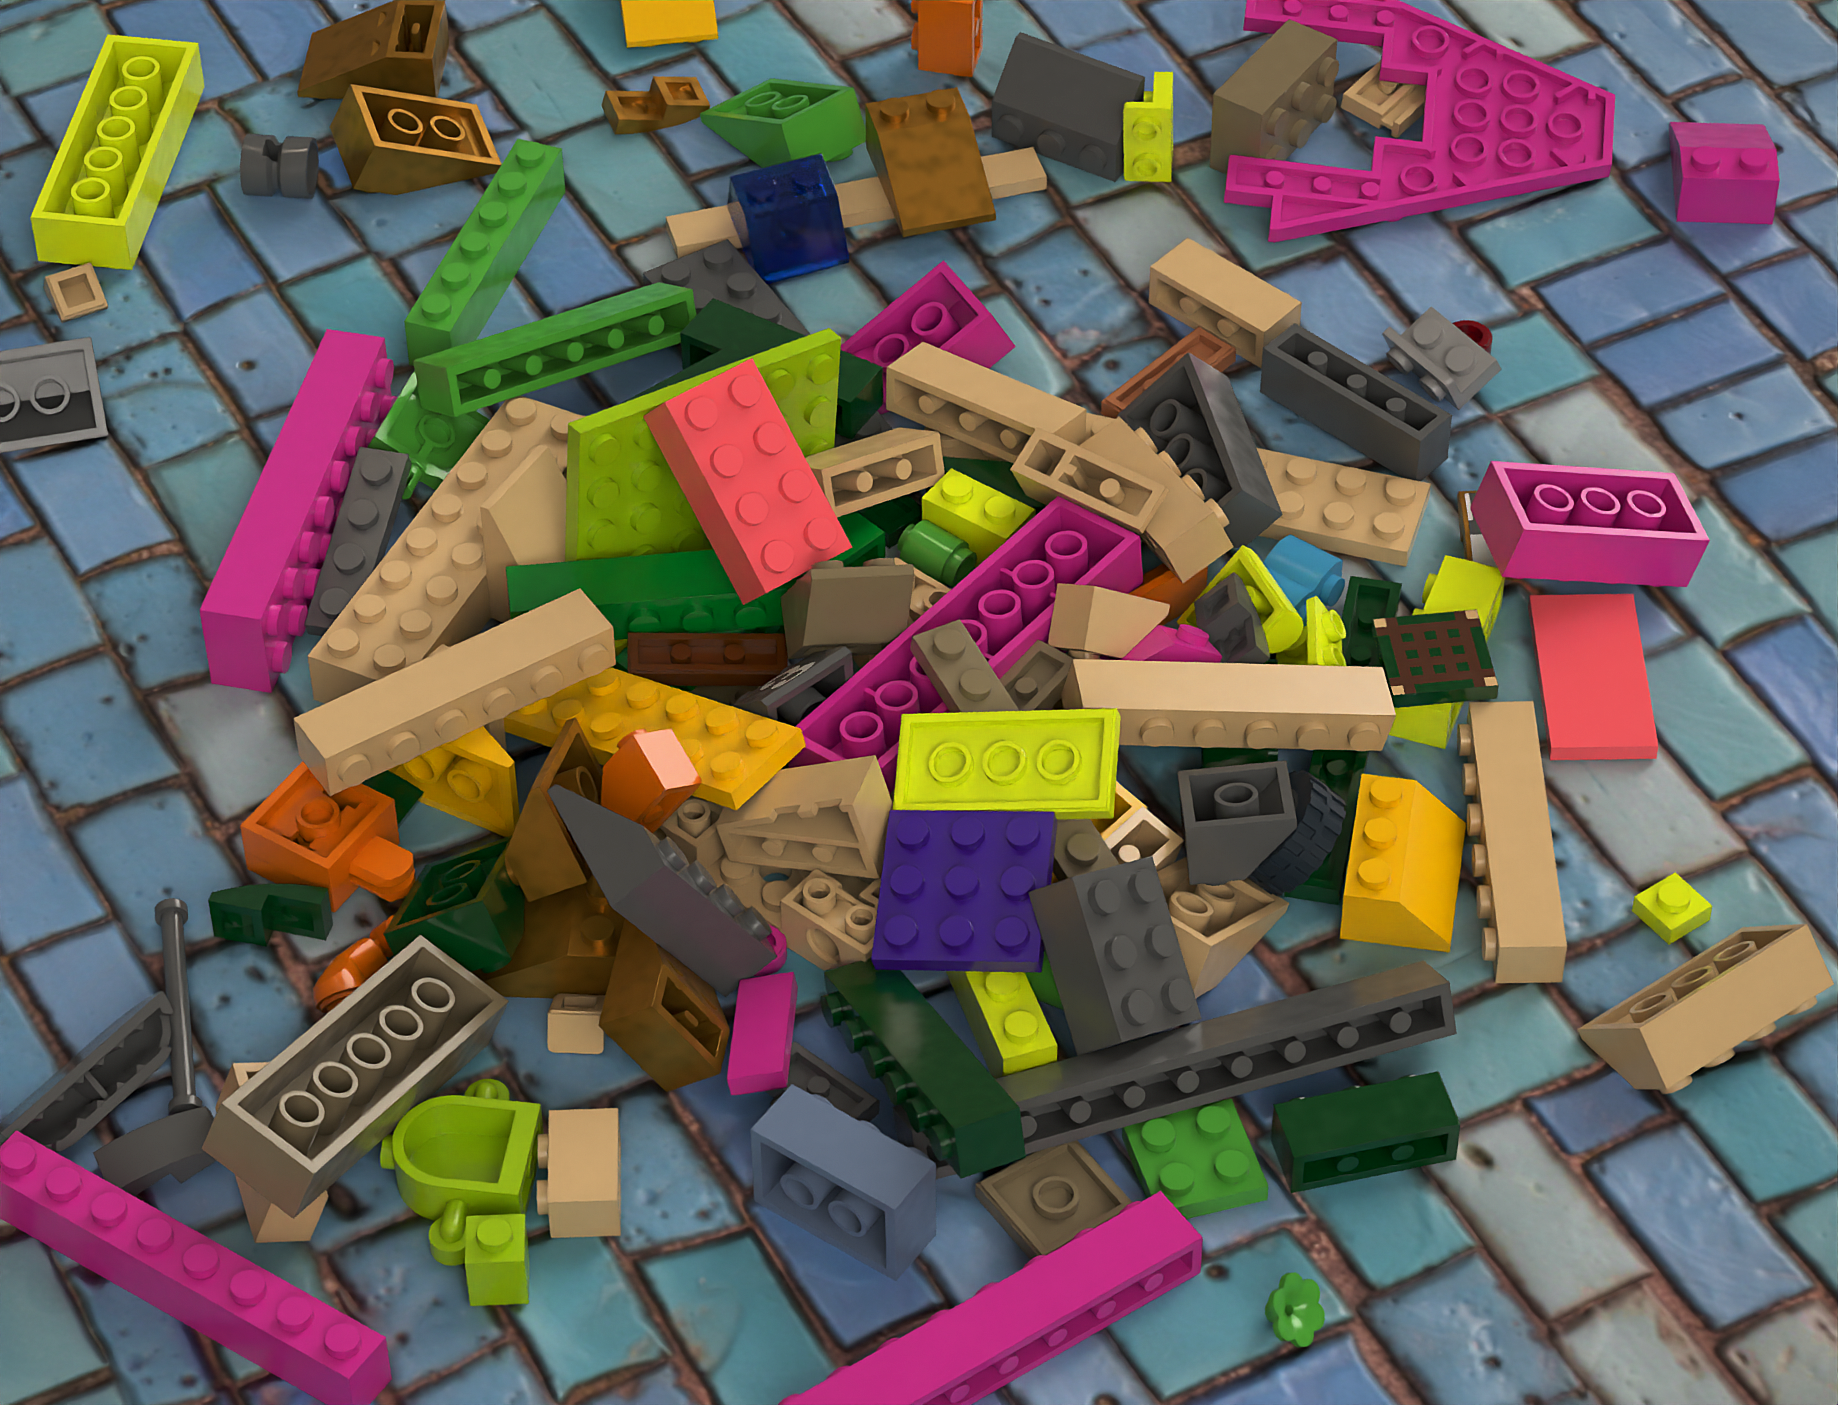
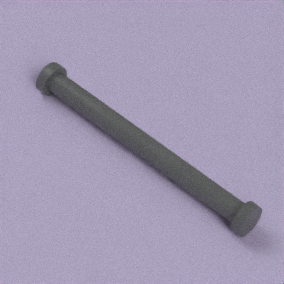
(171, 916)

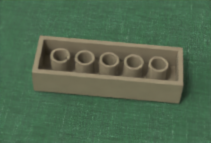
(354, 1076)

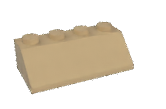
(1710, 1006)

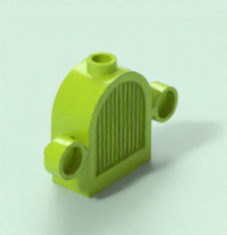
(465, 1160)

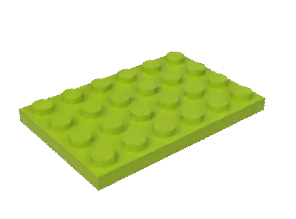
(622, 488)

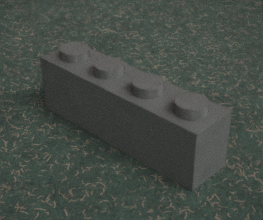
(1355, 403)

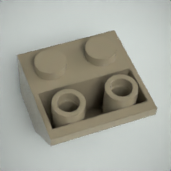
(847, 607)

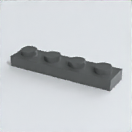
(359, 533)

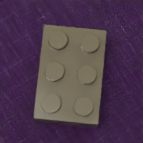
(1275, 97)

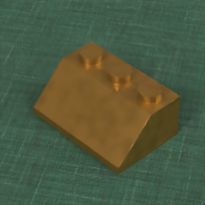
(542, 850)

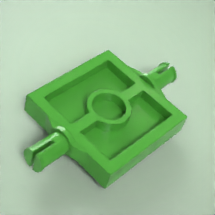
(430, 438)

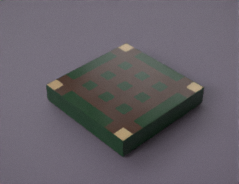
(1435, 658)

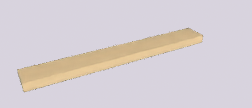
(859, 202)

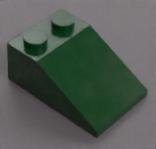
(464, 909)

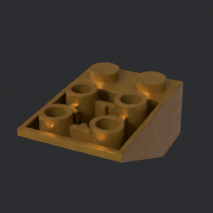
(386, 48)
(663, 1013)

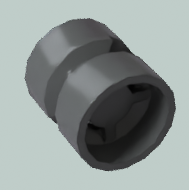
(279, 166)

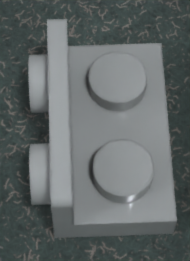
(1442, 358)

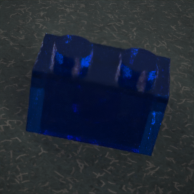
(788, 218)

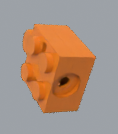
(328, 840)

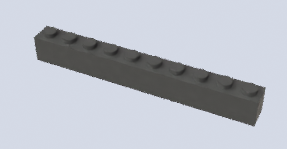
(1220, 1058)

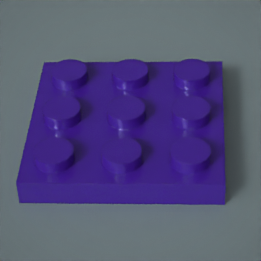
(961, 889)

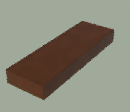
(707, 658)

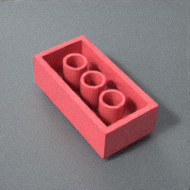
(747, 481)

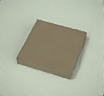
(1050, 1197)

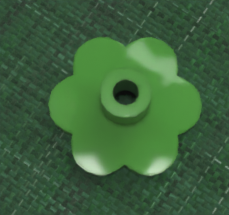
(1295, 1310)

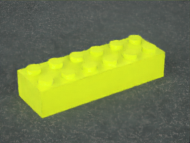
(118, 152)

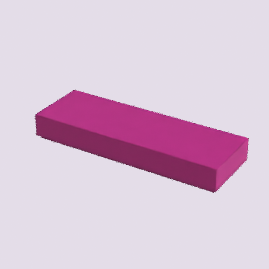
(762, 1034)

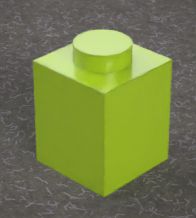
(497, 1259)

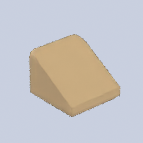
(75, 292)
(574, 1024)

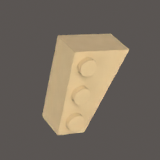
(814, 818)

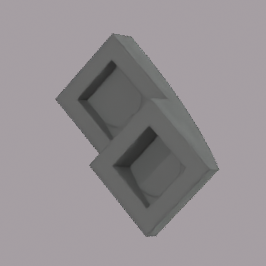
(1232, 622)
(157, 1150)

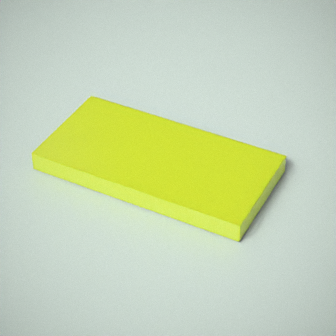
(1010, 762)

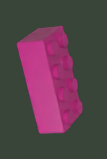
(1589, 524)

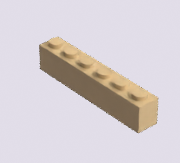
(454, 691)
(1237, 703)
(1514, 843)

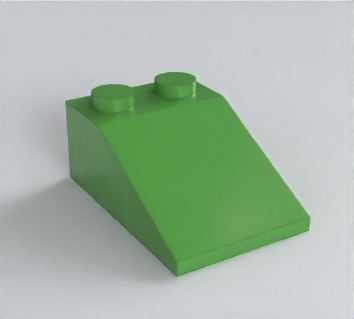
(790, 121)

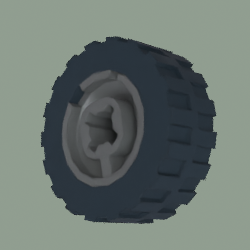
(1318, 825)

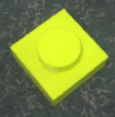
(1672, 908)

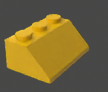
(1402, 866)

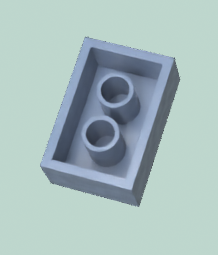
(844, 1181)

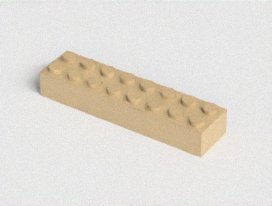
(435, 574)

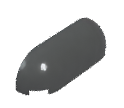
(96, 1078)

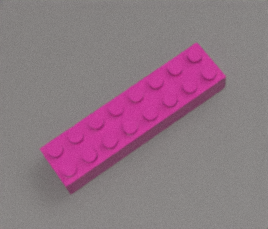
(287, 526)
(1005, 611)

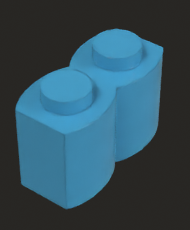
(1305, 573)

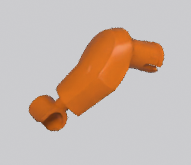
(352, 968)

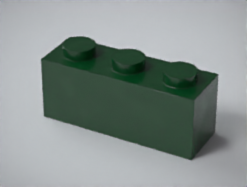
(1365, 1131)

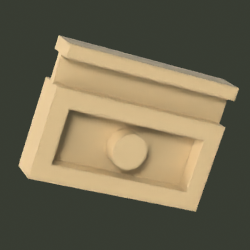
(1384, 102)

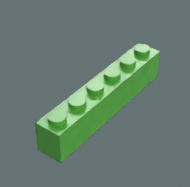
(487, 251)
(553, 349)

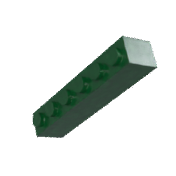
(924, 1067)

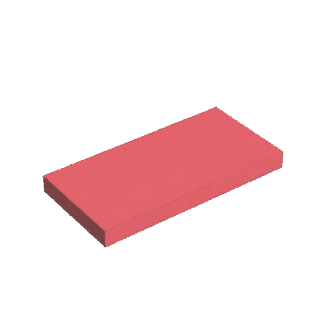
(1592, 677)

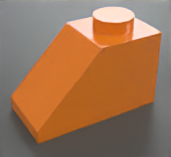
(648, 778)

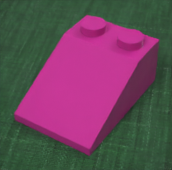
(1723, 172)
(934, 312)

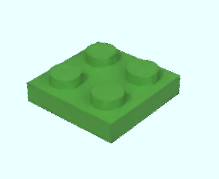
(1197, 1159)

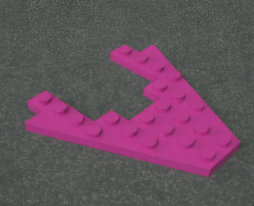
(1488, 125)

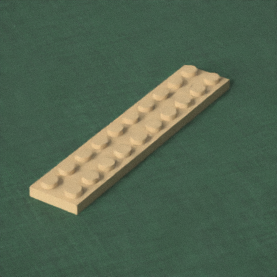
(1319, 501)

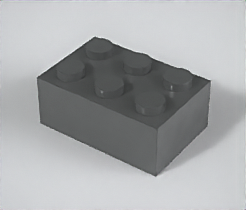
(1114, 955)

